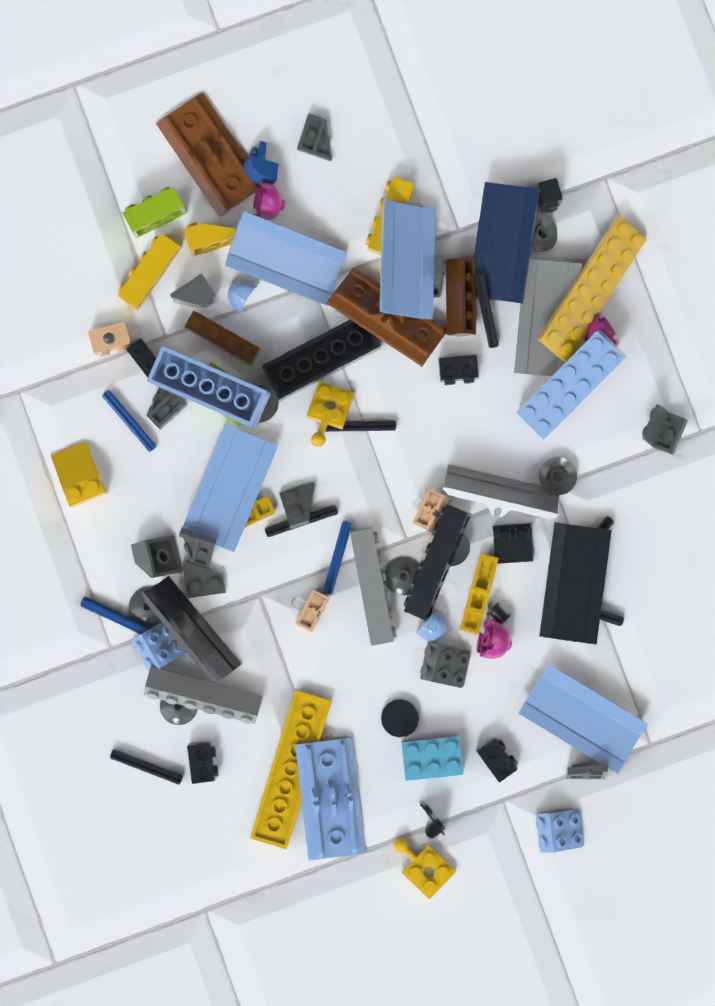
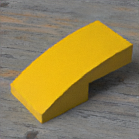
(260, 511)

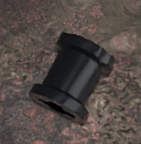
(498, 613)

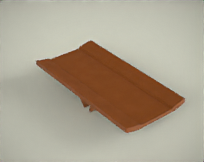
(208, 153)
(360, 301)

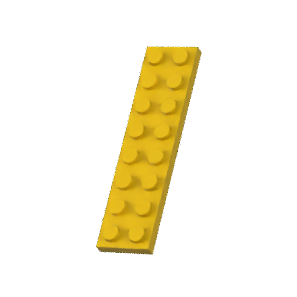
(592, 288)
(282, 791)

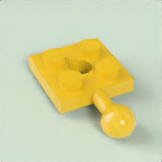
(333, 417)
(426, 858)

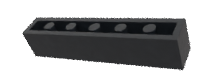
(437, 562)

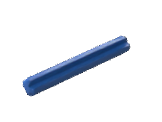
(130, 422)
(337, 557)
(114, 615)

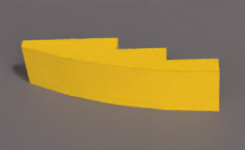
(479, 594)

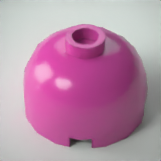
(268, 201)
(603, 325)
(494, 640)

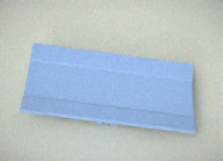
(284, 258)
(407, 260)
(230, 486)
(582, 718)
(330, 799)

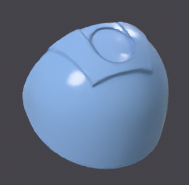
(239, 293)
(435, 628)

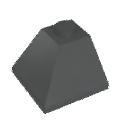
(195, 293)
(157, 556)

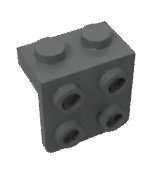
(664, 430)
(445, 665)

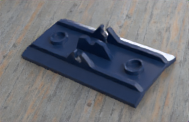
(505, 239)

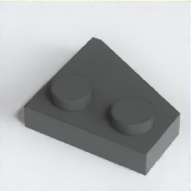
(315, 138)
(439, 270)
(165, 407)
(298, 503)
(199, 547)
(202, 581)
(587, 772)

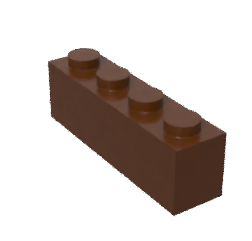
(460, 297)
(222, 338)

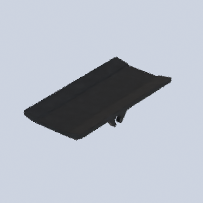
(575, 583)
(190, 630)

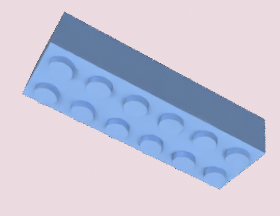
(571, 384)
(208, 387)

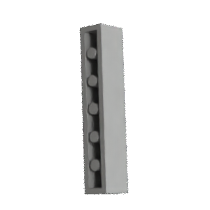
(371, 586)
(202, 695)

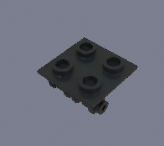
(513, 543)
(435, 827)

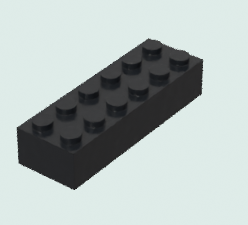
(319, 358)

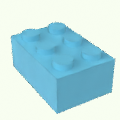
(432, 758)

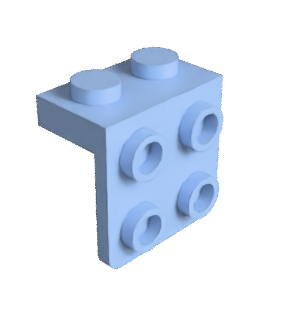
(154, 647)
(559, 831)

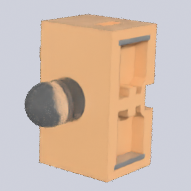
(110, 338)
(429, 509)
(310, 609)

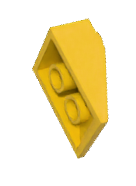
(207, 237)
(78, 474)

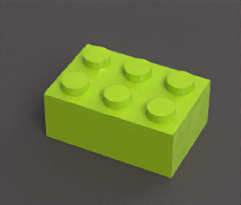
(154, 211)

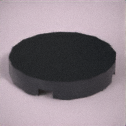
(399, 718)

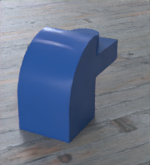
(258, 168)

